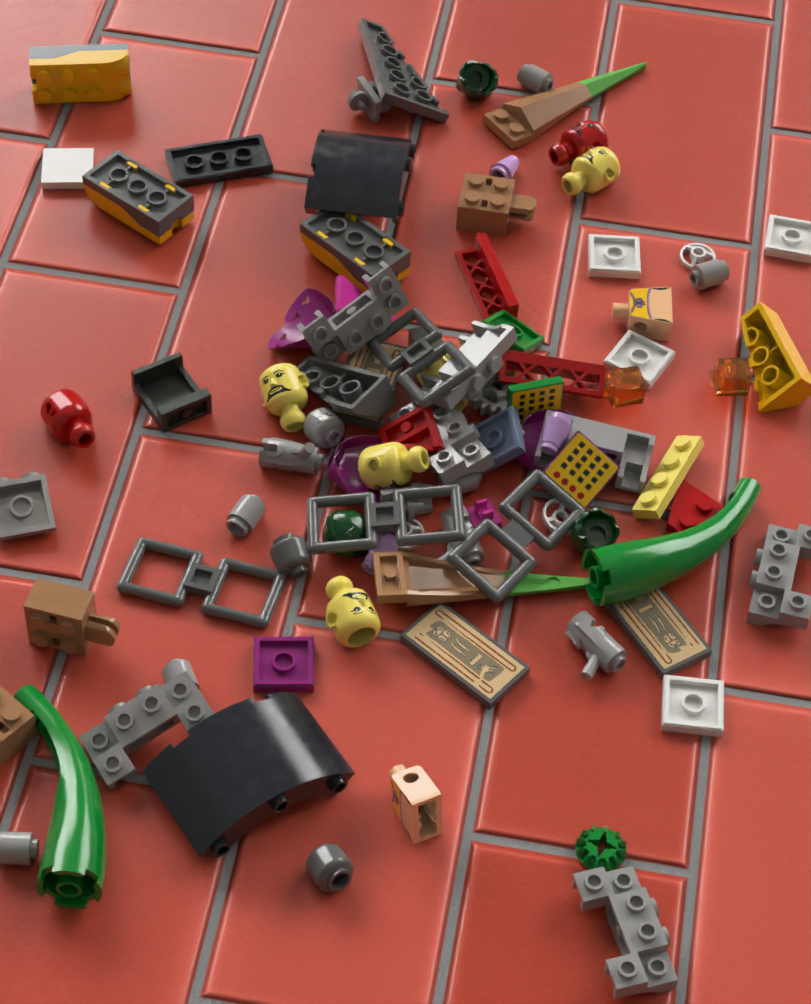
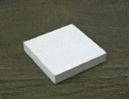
(65, 166)
(788, 239)
(614, 256)
(638, 350)
(692, 705)

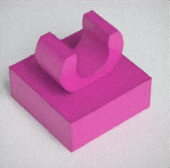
(481, 511)

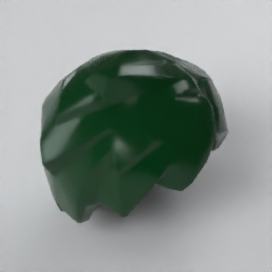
(477, 80)
(345, 526)
(594, 529)

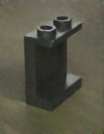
(170, 393)

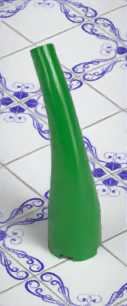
(644, 565)
(76, 838)

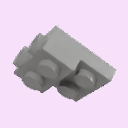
(25, 506)

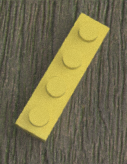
(668, 477)

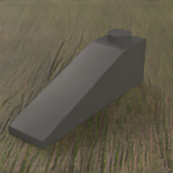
(349, 387)

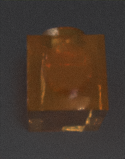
(731, 377)
(624, 386)

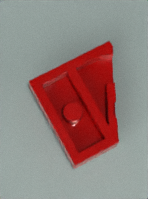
(413, 430)
(690, 508)

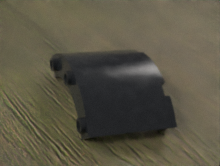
(359, 174)
(245, 769)

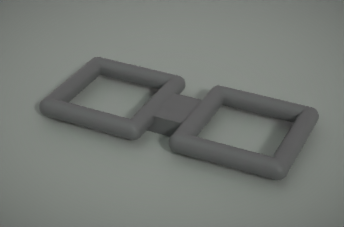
(421, 356)
(385, 518)
(515, 536)
(202, 581)

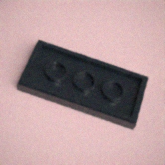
(218, 161)

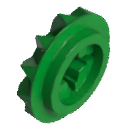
(587, 848)

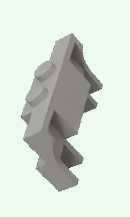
(358, 320)
(484, 351)
(460, 440)
(624, 446)
(772, 583)
(140, 721)
(636, 929)

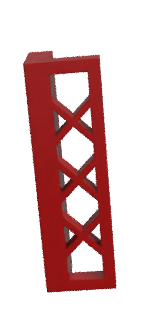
(495, 281)
(554, 367)

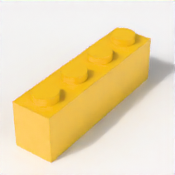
(777, 366)

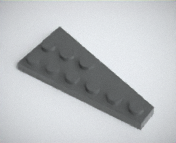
(395, 80)

